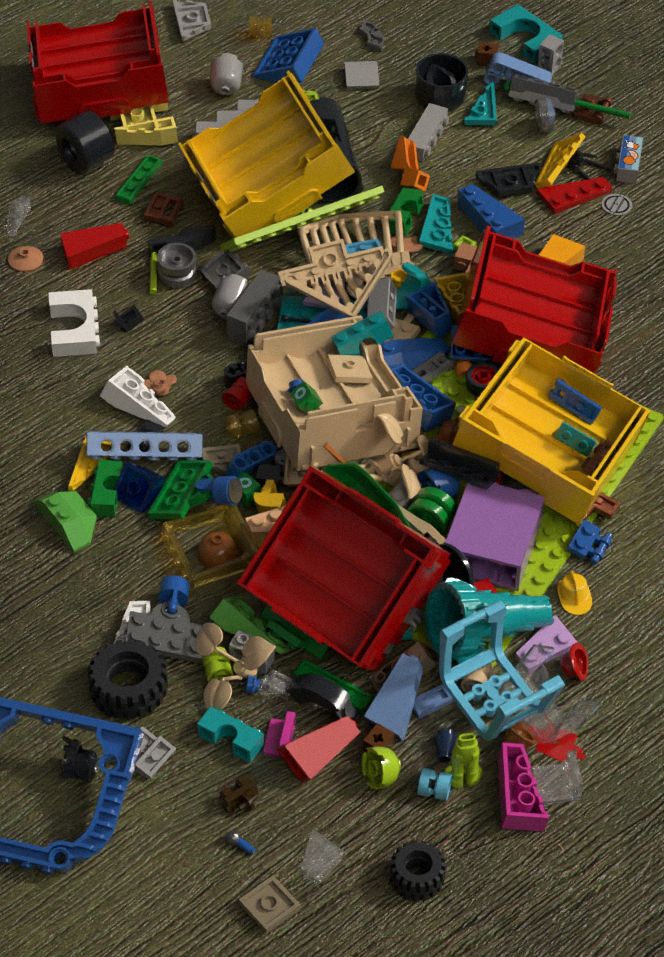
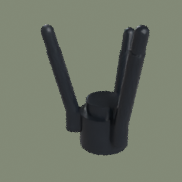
(578, 159)

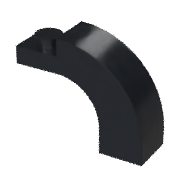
(324, 693)

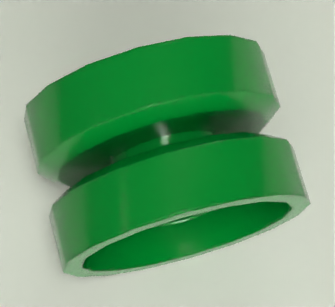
(434, 508)

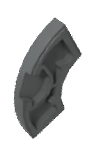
(372, 33)

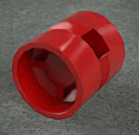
(237, 395)

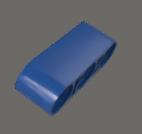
(249, 459)

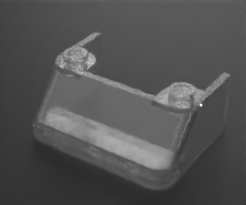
(551, 724)

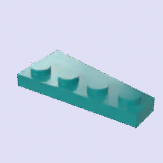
(437, 226)

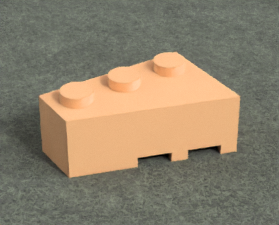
(261, 524)

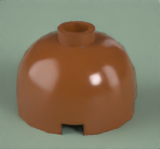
(216, 549)

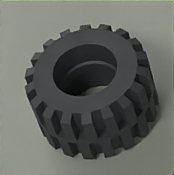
(417, 856)

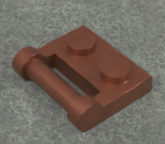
(587, 114)
(158, 206)

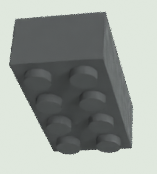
(253, 308)

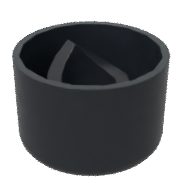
(441, 81)
(84, 141)

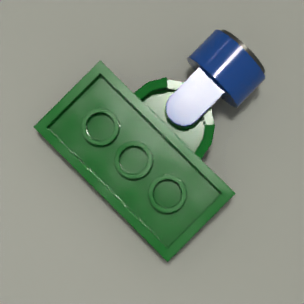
(191, 485)

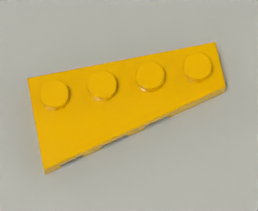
(557, 159)

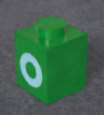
(306, 397)
(249, 487)

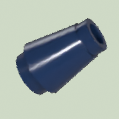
(445, 744)

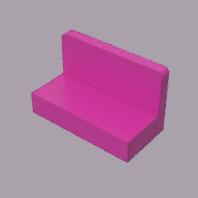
(279, 733)

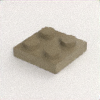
(269, 904)

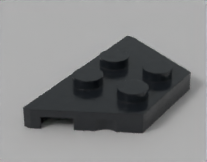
(510, 179)

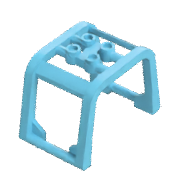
(508, 701)

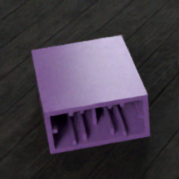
(497, 531)

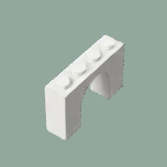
(78, 340)

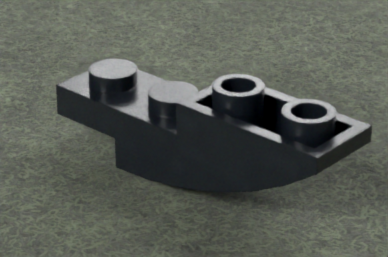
(194, 237)

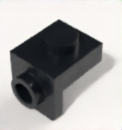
(129, 318)

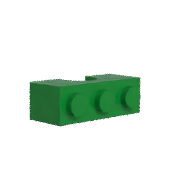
(408, 202)
(105, 501)

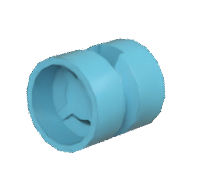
(442, 784)

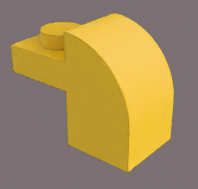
(269, 498)

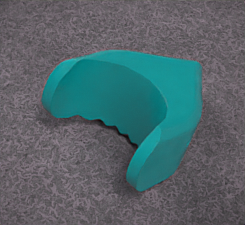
(414, 281)

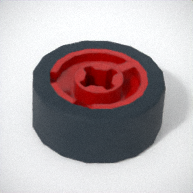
(479, 377)

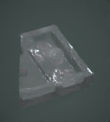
(17, 212)
(320, 857)

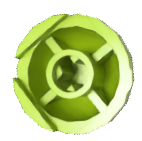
(380, 766)

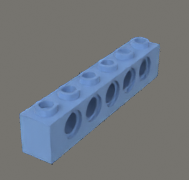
(95, 438)

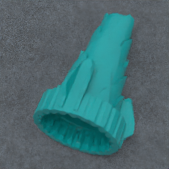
(456, 600)

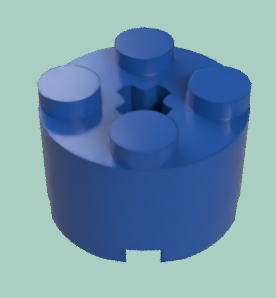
(439, 480)

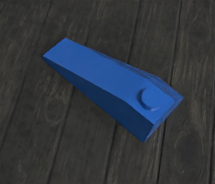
(412, 351)

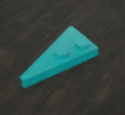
(484, 110)

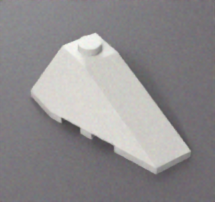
(129, 394)

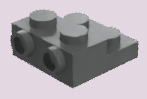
(224, 264)

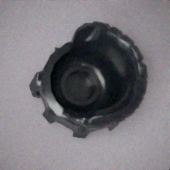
(78, 761)

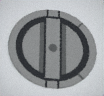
(616, 204)

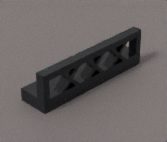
(461, 461)

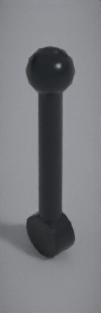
(285, 318)

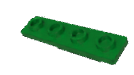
(295, 637)

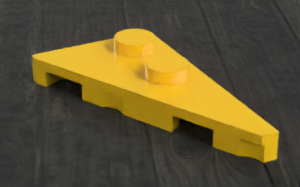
(85, 466)

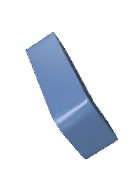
(508, 66)

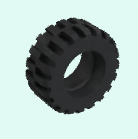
(127, 700)

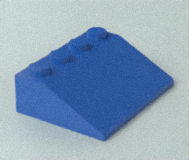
(290, 52)

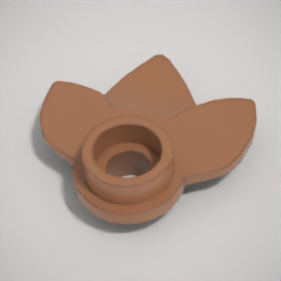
(409, 244)
(160, 382)

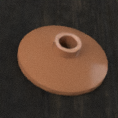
(25, 258)

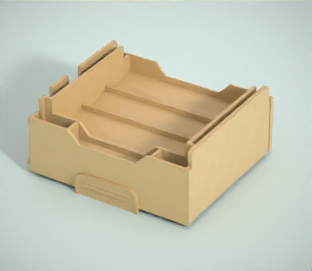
(348, 409)

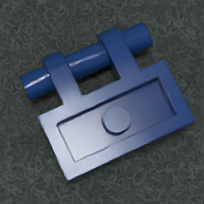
(584, 539)

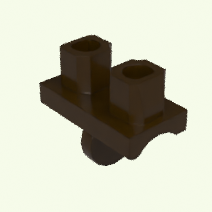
(242, 797)

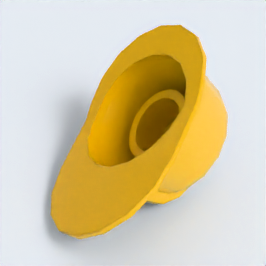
(574, 594)

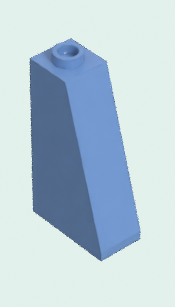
(397, 697)

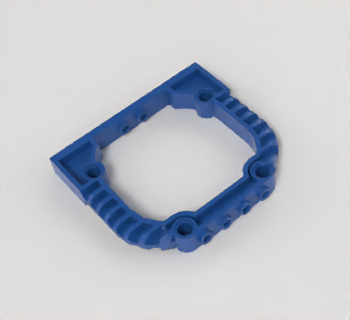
(119, 745)

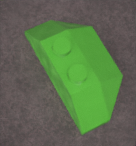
(69, 517)

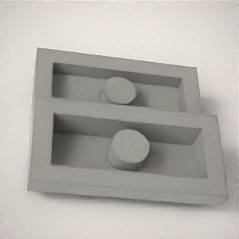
(361, 75)
(152, 754)

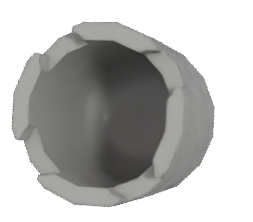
(226, 74)
(228, 293)

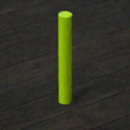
(153, 273)

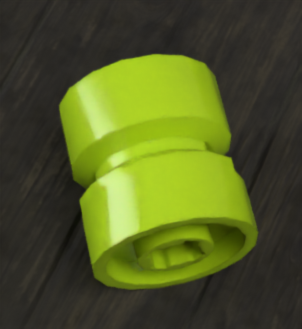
(217, 665)

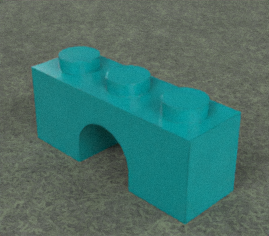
(374, 327)
(218, 724)

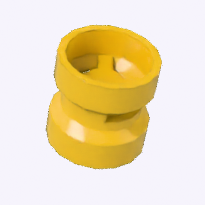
(398, 277)

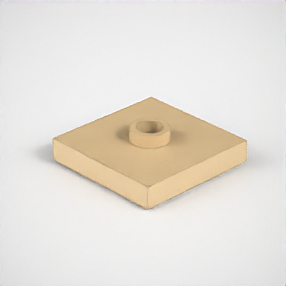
(349, 369)

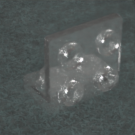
(559, 781)

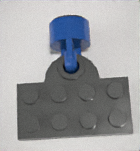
(168, 624)

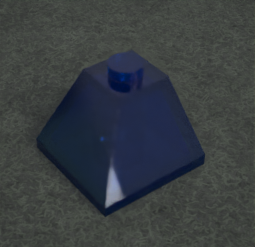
(138, 486)

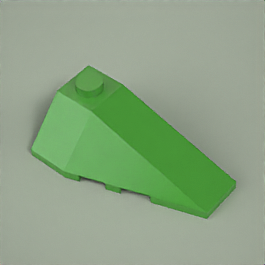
(236, 615)

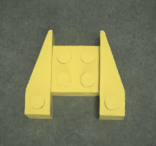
(143, 128)

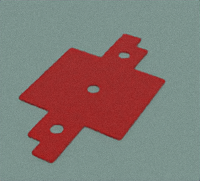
(559, 750)

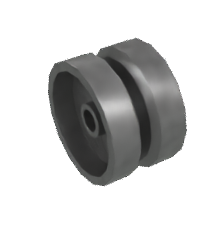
(176, 265)

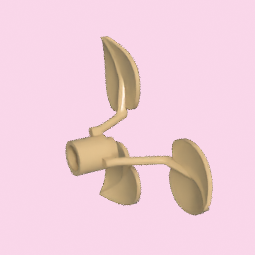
(392, 462)
(255, 653)

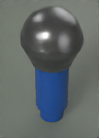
(234, 838)

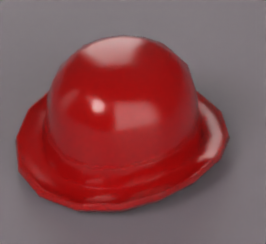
(575, 662)

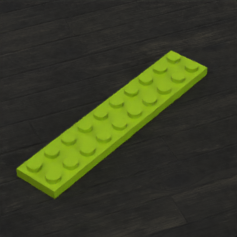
(303, 219)

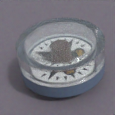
(544, 115)

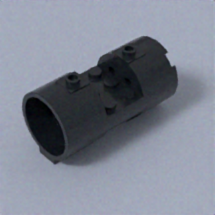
(333, 119)

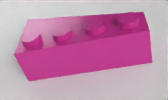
(519, 797)

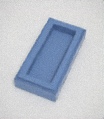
(431, 701)

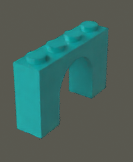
(520, 19)

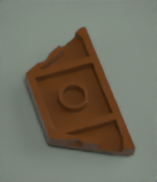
(600, 451)

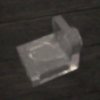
(276, 683)

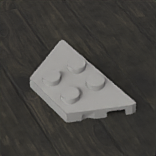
(191, 18)

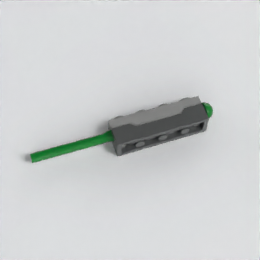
(561, 96)

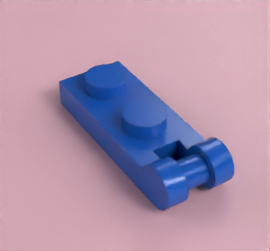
(575, 401)

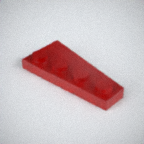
(568, 195)

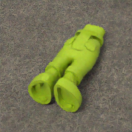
(465, 751)

